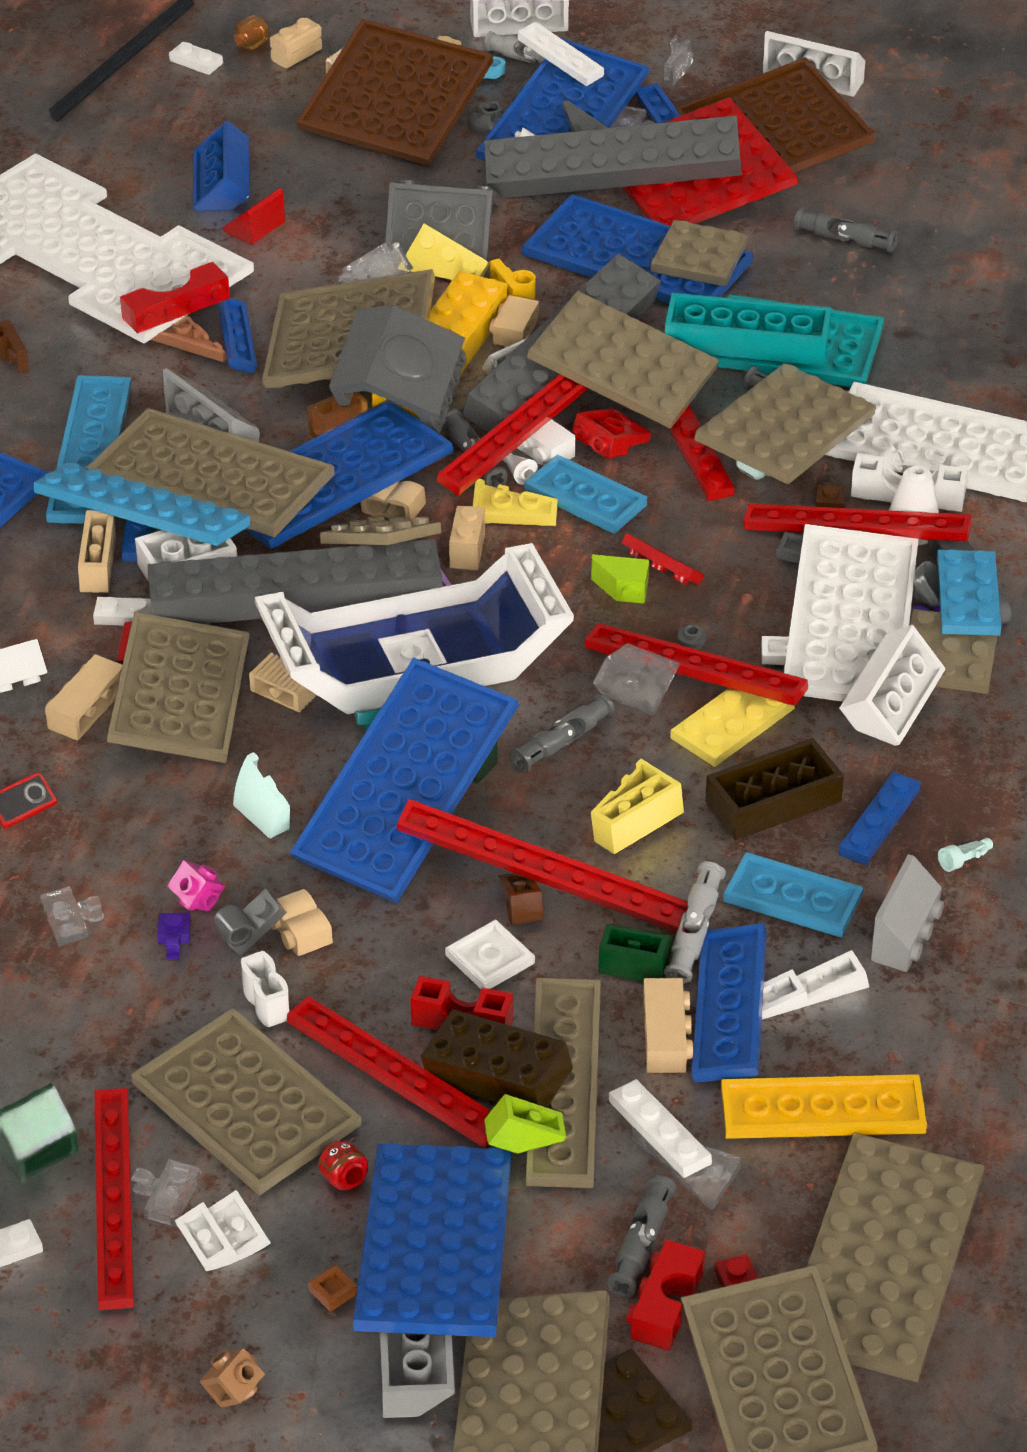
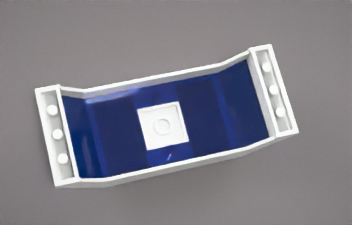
(472, 629)

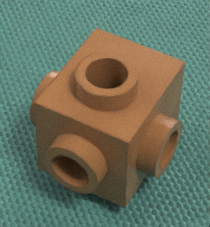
(232, 1377)

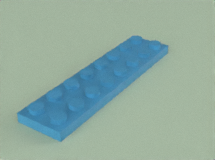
(92, 425)
(142, 504)

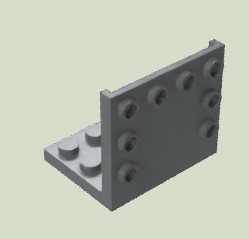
(454, 212)

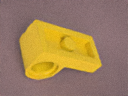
(519, 283)

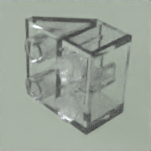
(377, 263)
(636, 678)

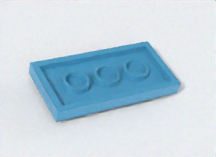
(586, 493)
(968, 592)
(793, 894)

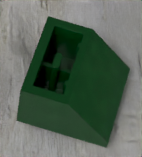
(634, 952)

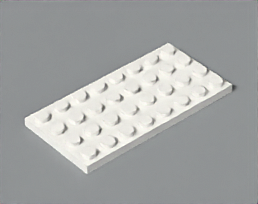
(943, 434)
(845, 602)

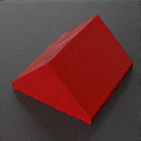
(258, 219)

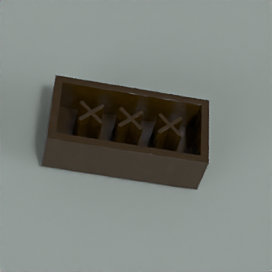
(774, 788)
(497, 1059)

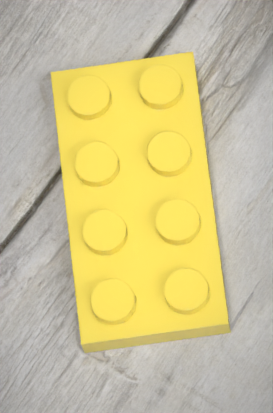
(727, 724)

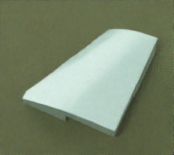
(260, 799)

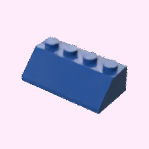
(221, 170)

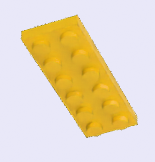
(823, 1106)

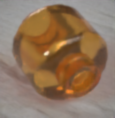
(251, 32)

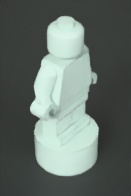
(953, 857)

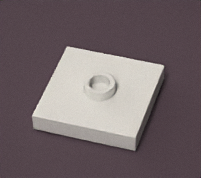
(490, 955)

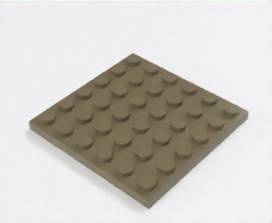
(316, 322)

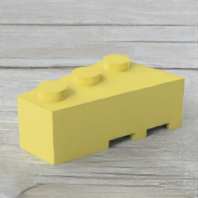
(636, 808)

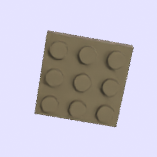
(699, 253)
(380, 531)
(964, 656)

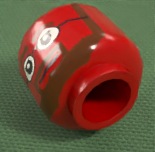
(343, 1165)

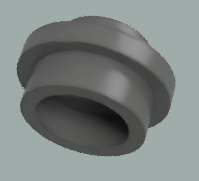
(692, 636)

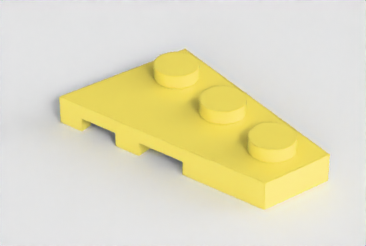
(443, 255)
(514, 508)

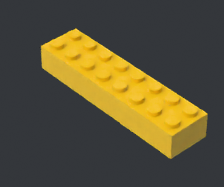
(466, 310)

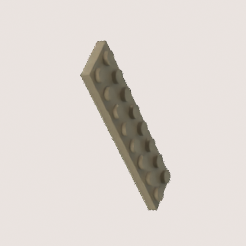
(571, 1014)

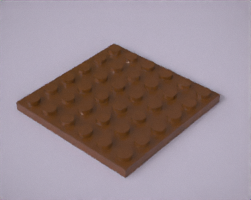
(395, 92)
(795, 114)

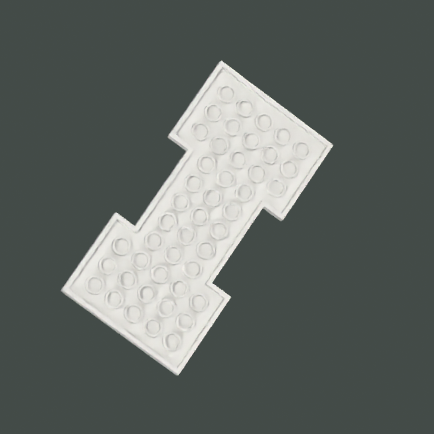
(57, 225)

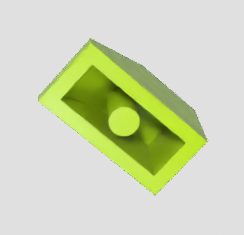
(621, 577)
(523, 1125)

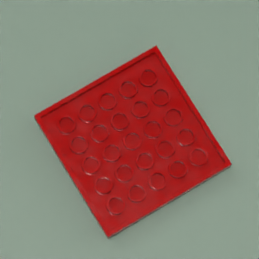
(702, 199)

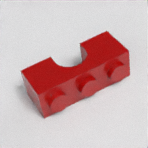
(434, 1001)
(673, 1272)

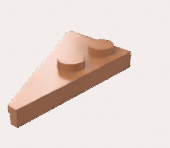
(191, 338)

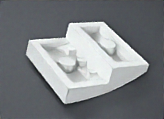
(222, 1232)

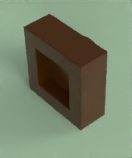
(830, 496)

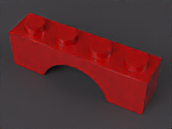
(148, 308)

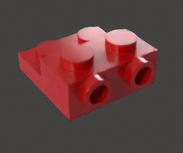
(609, 432)

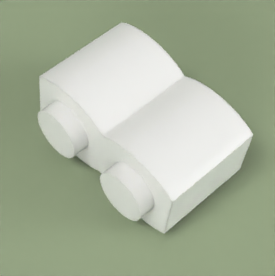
(265, 988)

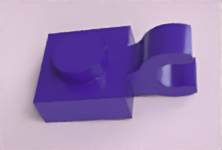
(173, 931)

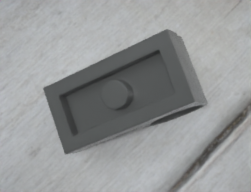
(247, 926)

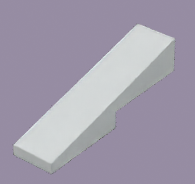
(816, 985)

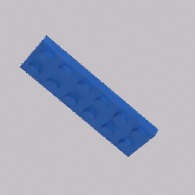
(729, 1003)

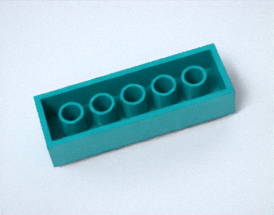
(750, 328)

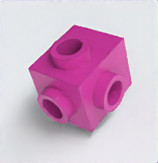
(196, 886)

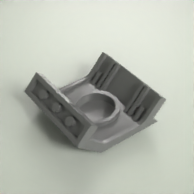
(400, 361)

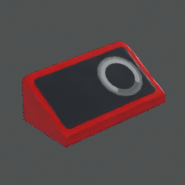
(24, 800)

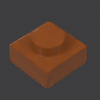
(332, 1288)

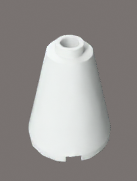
(915, 493)

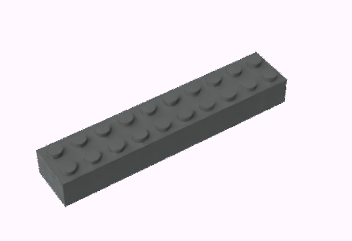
(613, 157)
(519, 378)
(312, 579)

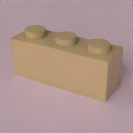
(96, 552)
(84, 697)
(666, 1025)

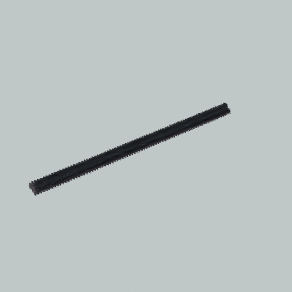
(119, 59)

